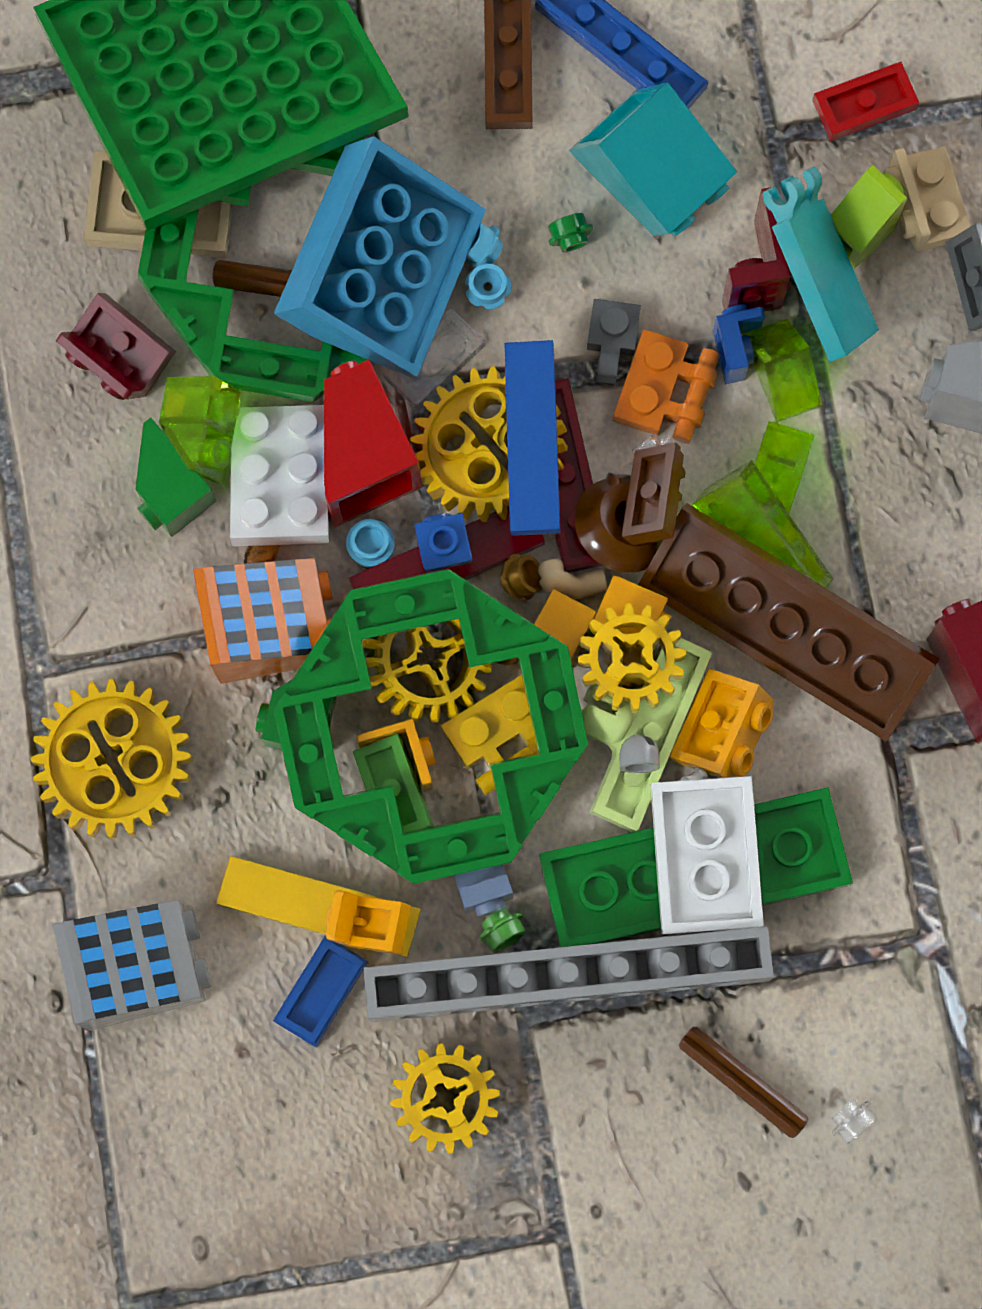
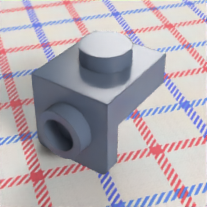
(484, 890)

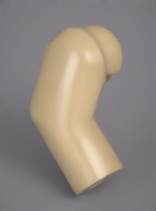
(573, 586)

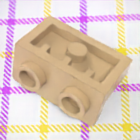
(933, 202)

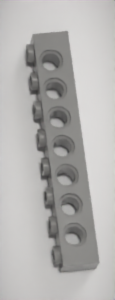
(568, 974)

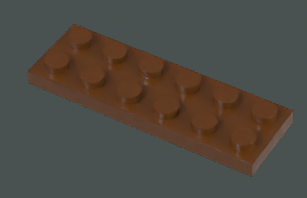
(788, 622)

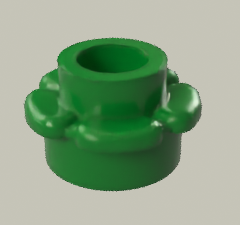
(570, 232)

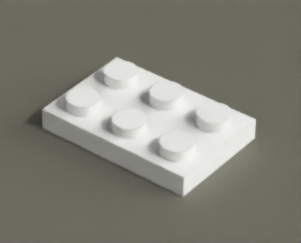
(278, 477)
(706, 855)

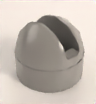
(639, 755)

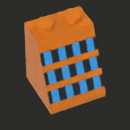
(261, 615)

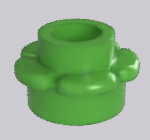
(502, 930)

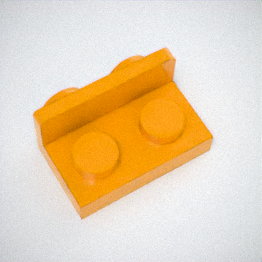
(724, 726)

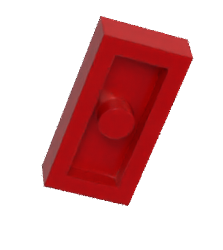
(865, 101)

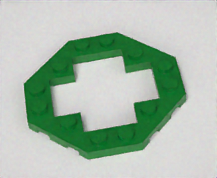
(203, 312)
(521, 784)

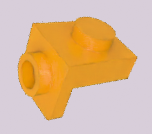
(367, 922)

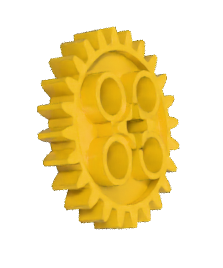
(455, 472)
(74, 781)

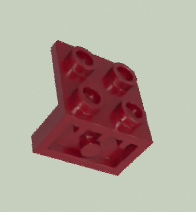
(763, 279)

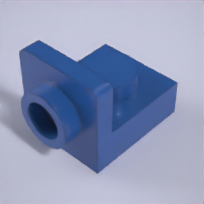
(733, 348)

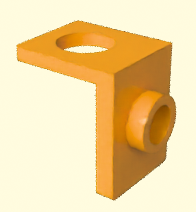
(420, 748)

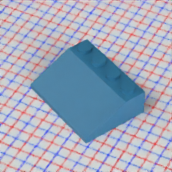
(380, 258)

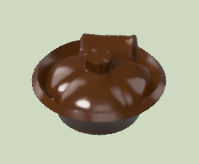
(600, 526)

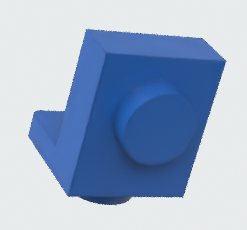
(443, 542)

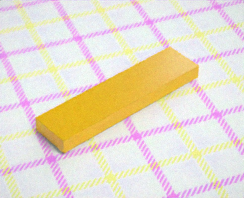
(288, 898)

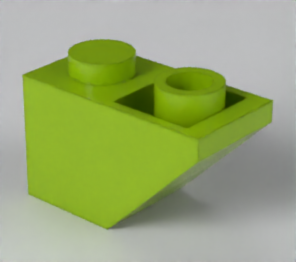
(869, 213)

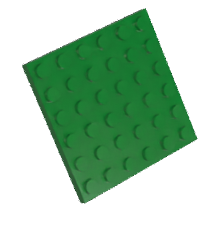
(217, 90)

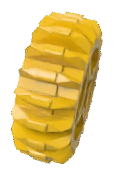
(433, 676)

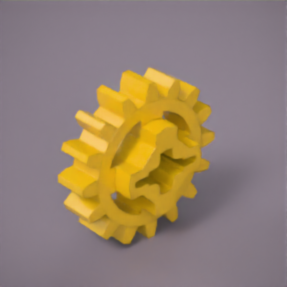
(645, 641)
(459, 1125)

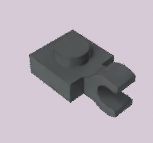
(612, 333)

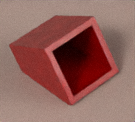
(364, 445)

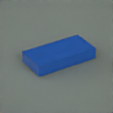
(320, 991)

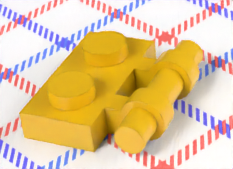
(490, 726)

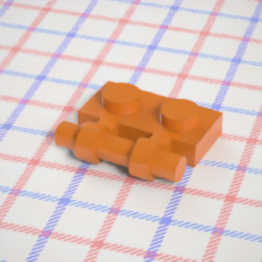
(652, 381)

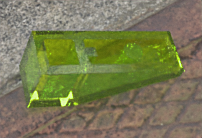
(752, 510)

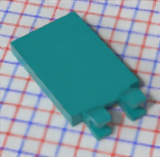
(820, 265)

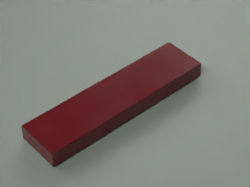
(572, 483)
(489, 546)

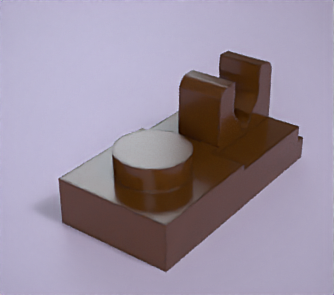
(653, 494)

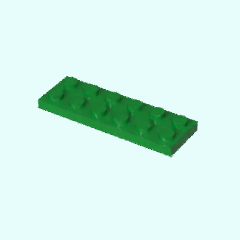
(611, 884)

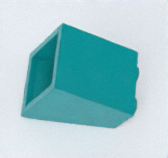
(656, 159)

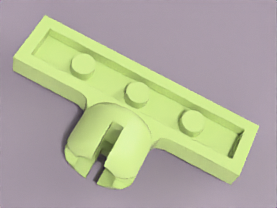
(626, 795)

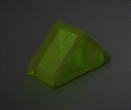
(785, 370)
(783, 459)

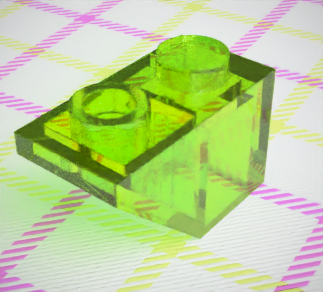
(201, 422)

